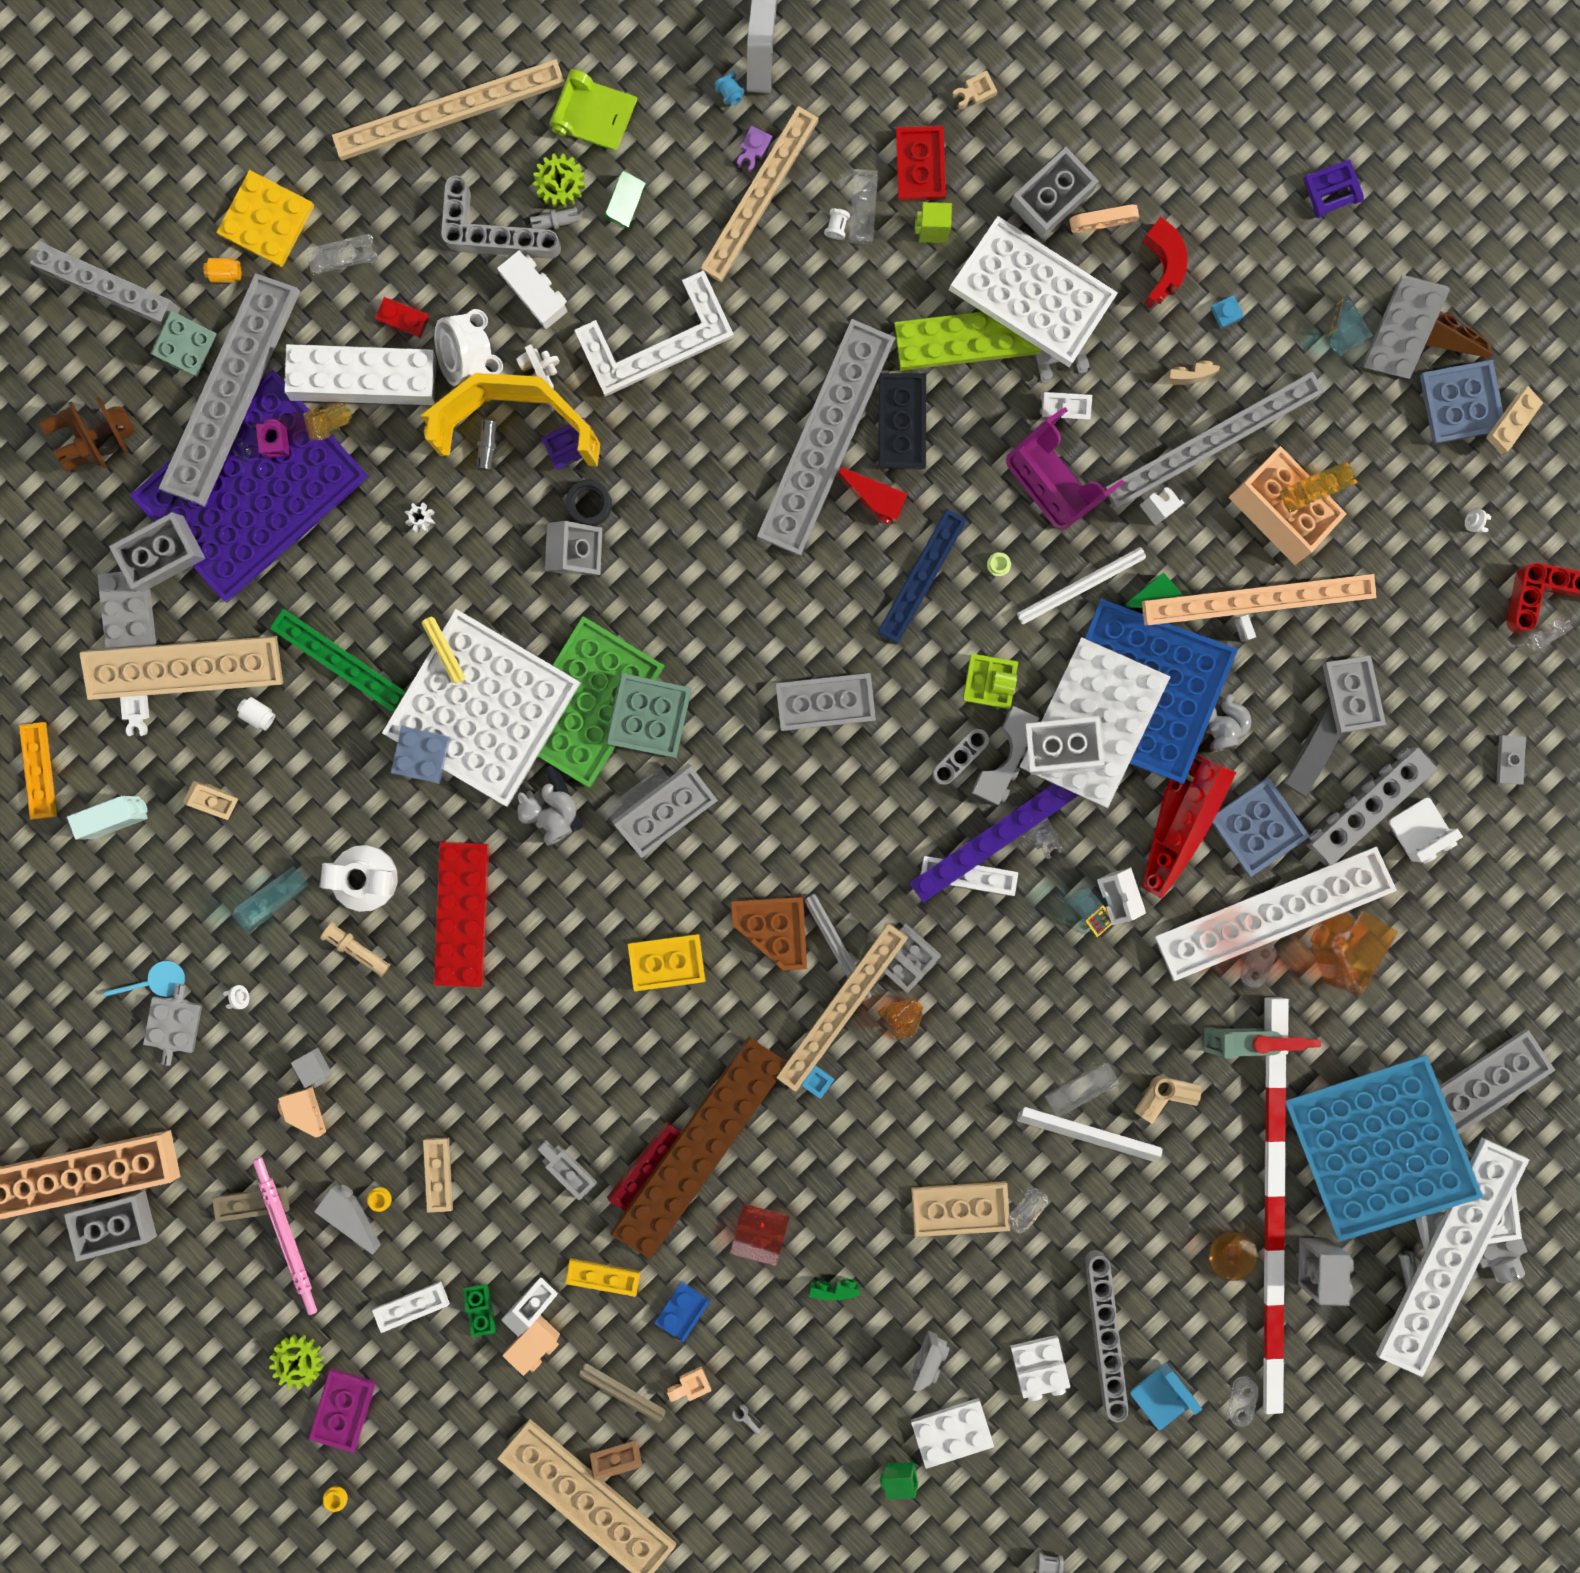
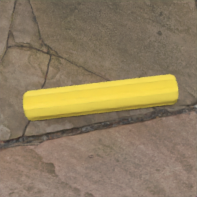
(443, 650)

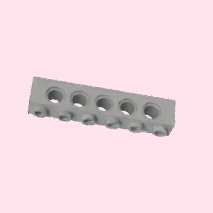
(102, 284)
(1418, 768)

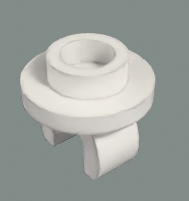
(1476, 520)
(238, 997)

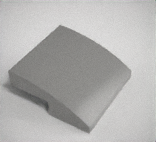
(911, 960)

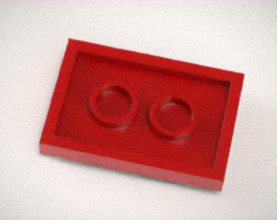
(920, 163)

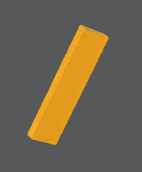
(38, 771)

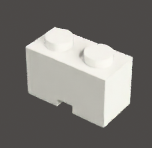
(1122, 896)

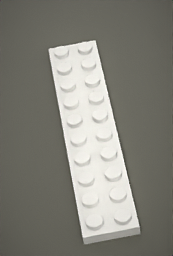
(1275, 914)
(1451, 1261)

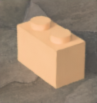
(530, 1346)

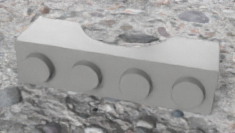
(993, 784)

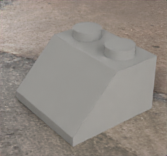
(573, 548)

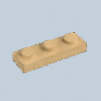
(1514, 420)
(438, 1174)

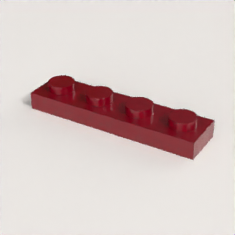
(642, 1168)

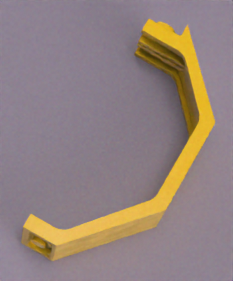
(485, 387)

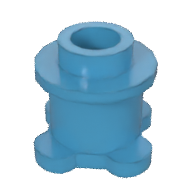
(729, 89)

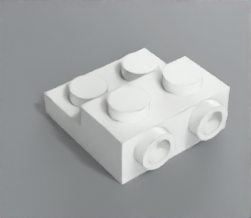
(1040, 1368)

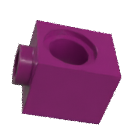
(280, 446)

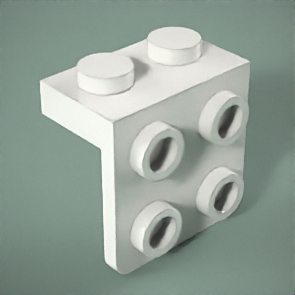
(1423, 831)

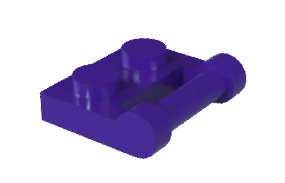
(1331, 181)

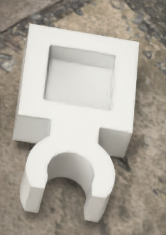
(135, 709)

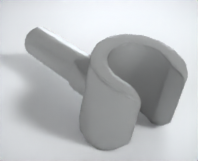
(747, 1420)

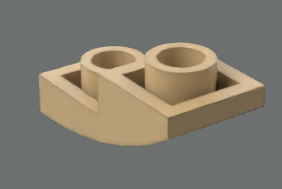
(1199, 372)

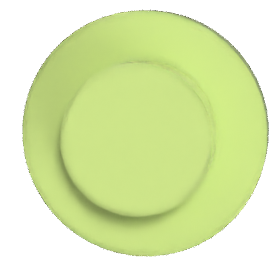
(998, 564)

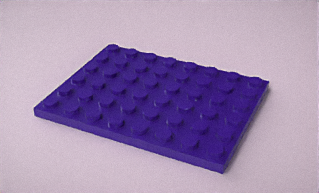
(261, 502)

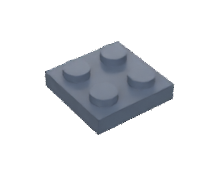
(420, 754)

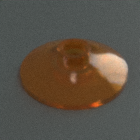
(1240, 1264)

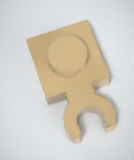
(977, 89)

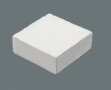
(1244, 628)

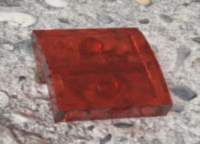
(759, 1234)

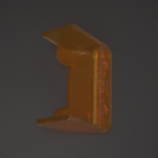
(1351, 950)

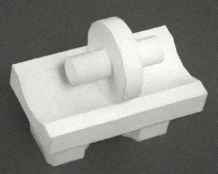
(532, 359)

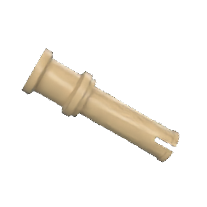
(346, 943)

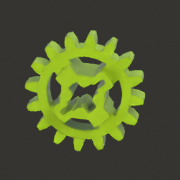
(570, 178)
(287, 1355)

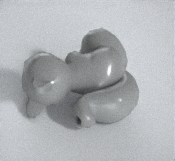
(1228, 728)
(555, 819)

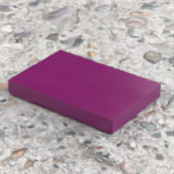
(342, 1410)

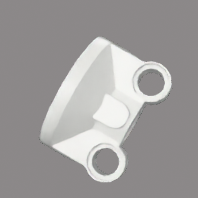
(464, 348)
(379, 873)

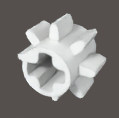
(419, 523)

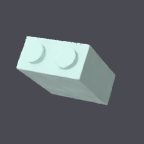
(108, 817)

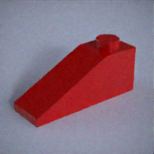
(879, 498)

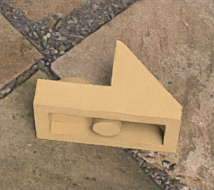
(210, 800)

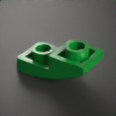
(842, 1290)
(480, 1310)

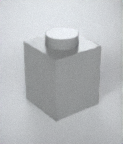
(312, 1069)

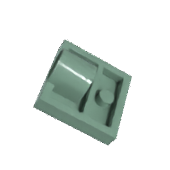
(183, 343)

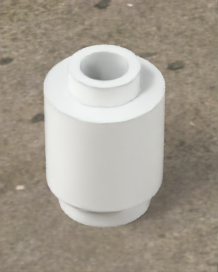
(255, 713)

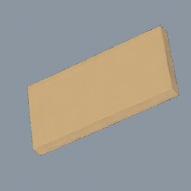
(960, 1209)

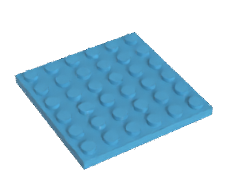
(1383, 1148)

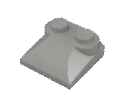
(928, 1361)

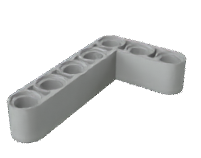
(760, 46)
(490, 233)

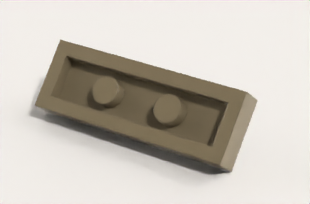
(245, 1204)

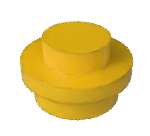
(379, 1199)
(335, 1499)

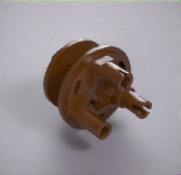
(83, 448)

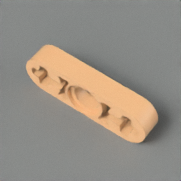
(1104, 218)

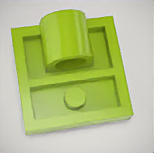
(990, 681)

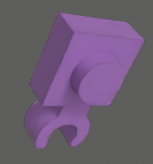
(755, 146)

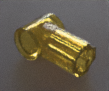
(321, 422)

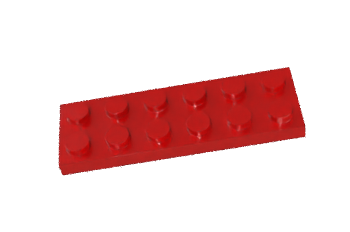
(461, 914)

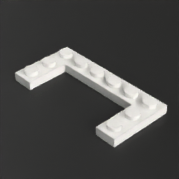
(711, 332)

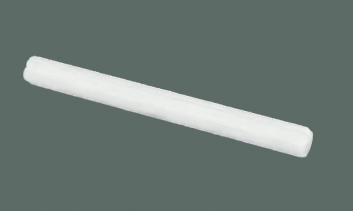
(1081, 585)

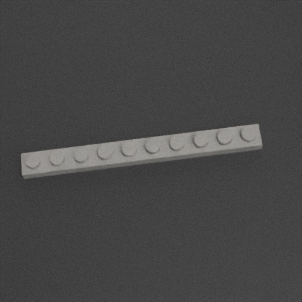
(1216, 439)

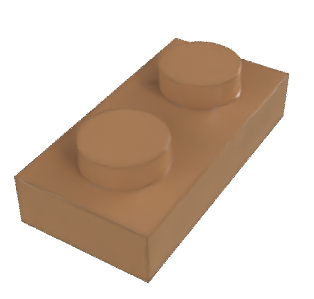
(616, 1460)

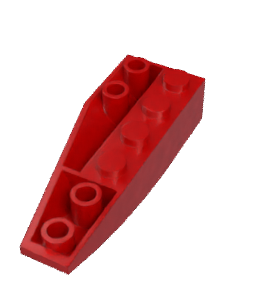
(1184, 821)

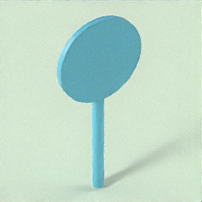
(161, 980)

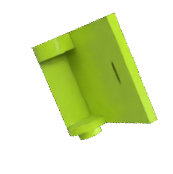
(590, 110)

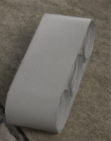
(971, 753)

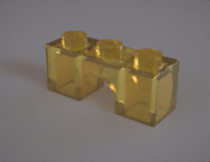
(1318, 487)

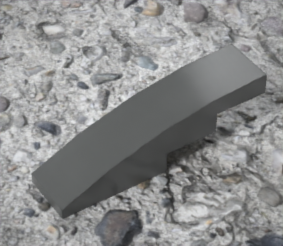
(1314, 754)

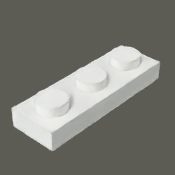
(410, 1307)

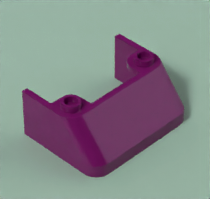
(1050, 480)

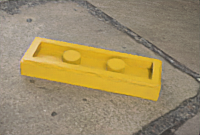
(602, 1277)

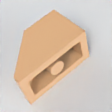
(302, 1111)

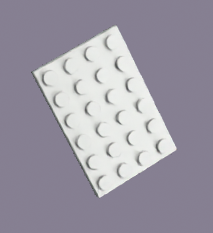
(1033, 291)
(1124, 698)

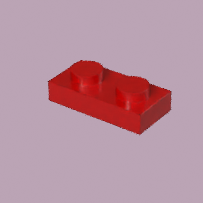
(402, 317)

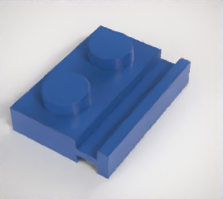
(682, 1311)

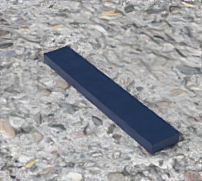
(922, 576)

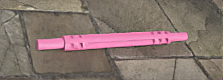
(284, 1235)

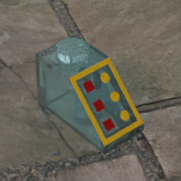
(1347, 327)
(1089, 910)

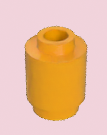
(222, 270)

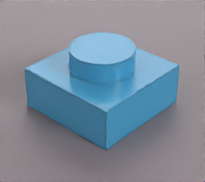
(1227, 312)
(818, 1081)

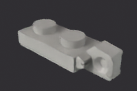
(567, 1170)

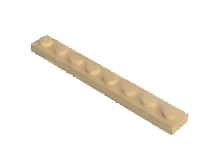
(759, 194)
(842, 1007)

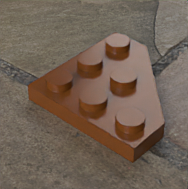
(774, 928)

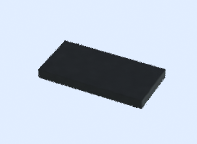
(902, 421)

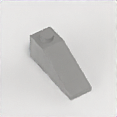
(346, 1214)

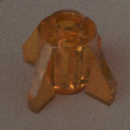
(903, 1017)

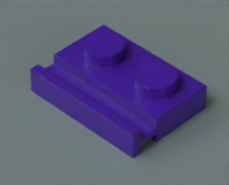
(563, 446)

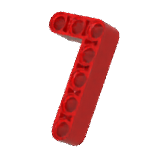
(1535, 588)

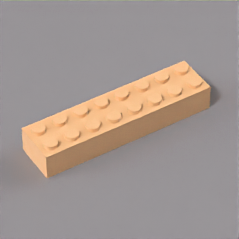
(87, 1174)

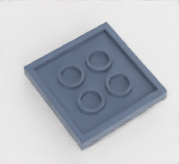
(1461, 401)
(1259, 827)

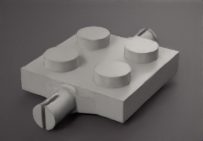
(172, 1024)

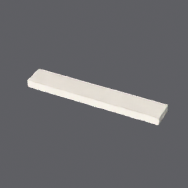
(1089, 1134)

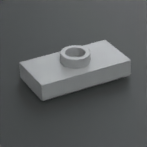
(1511, 760)

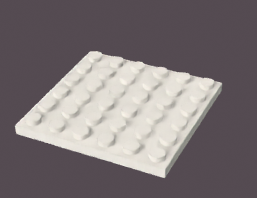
(494, 715)

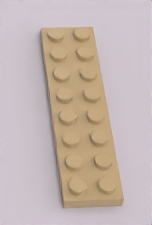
(181, 667)
(586, 1502)

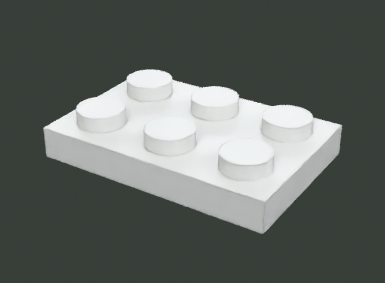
(952, 1433)

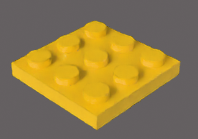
(265, 218)

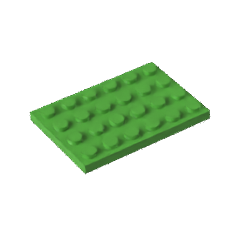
(596, 661)

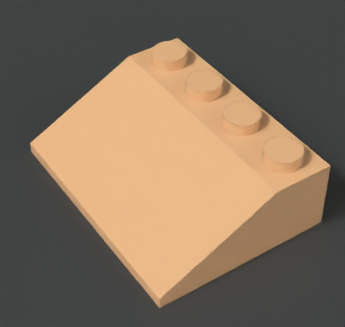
(1292, 533)

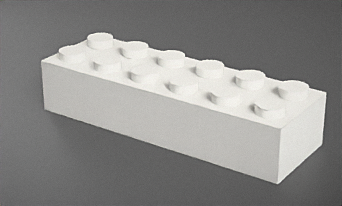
(360, 374)

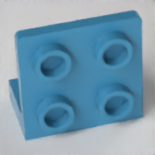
(1164, 1397)

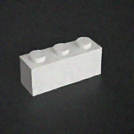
(533, 289)

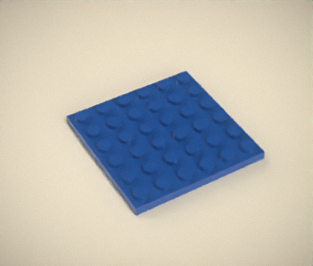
(1196, 679)

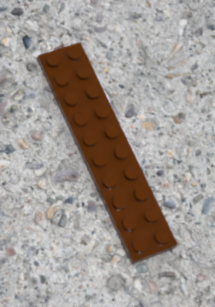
(699, 1148)

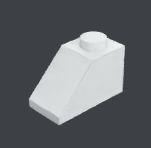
(529, 1307)

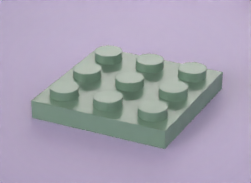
(648, 715)

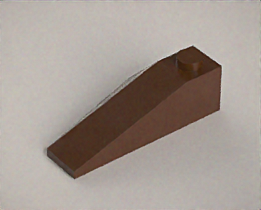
(1451, 336)

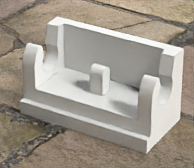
(1077, 405)
(1158, 509)

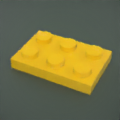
(666, 962)

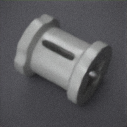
(1049, 1564)

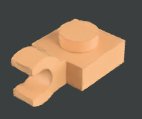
(692, 1384)

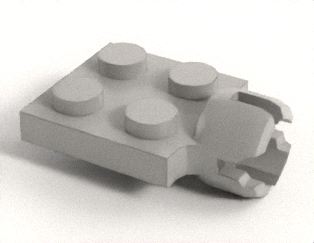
(1504, 1260)

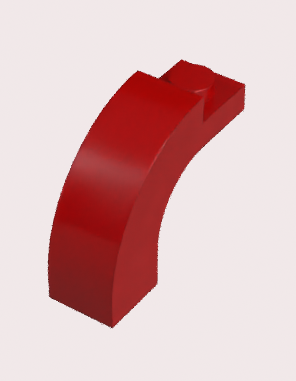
(1172, 252)

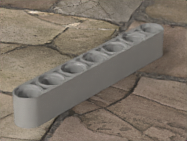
(1107, 1347)

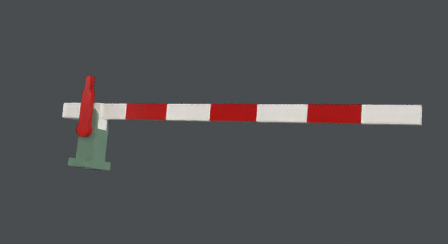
(1274, 1044)

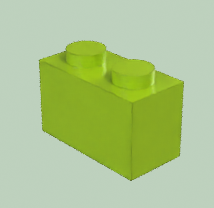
(934, 222)

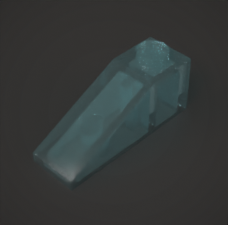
(269, 900)

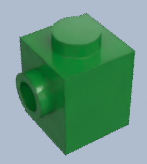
(899, 1480)

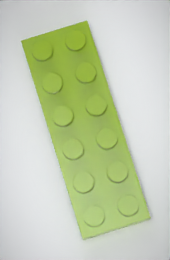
(957, 341)

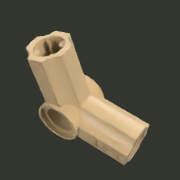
(1177, 1091)

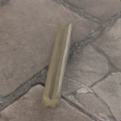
(622, 1393)

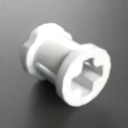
(837, 224)

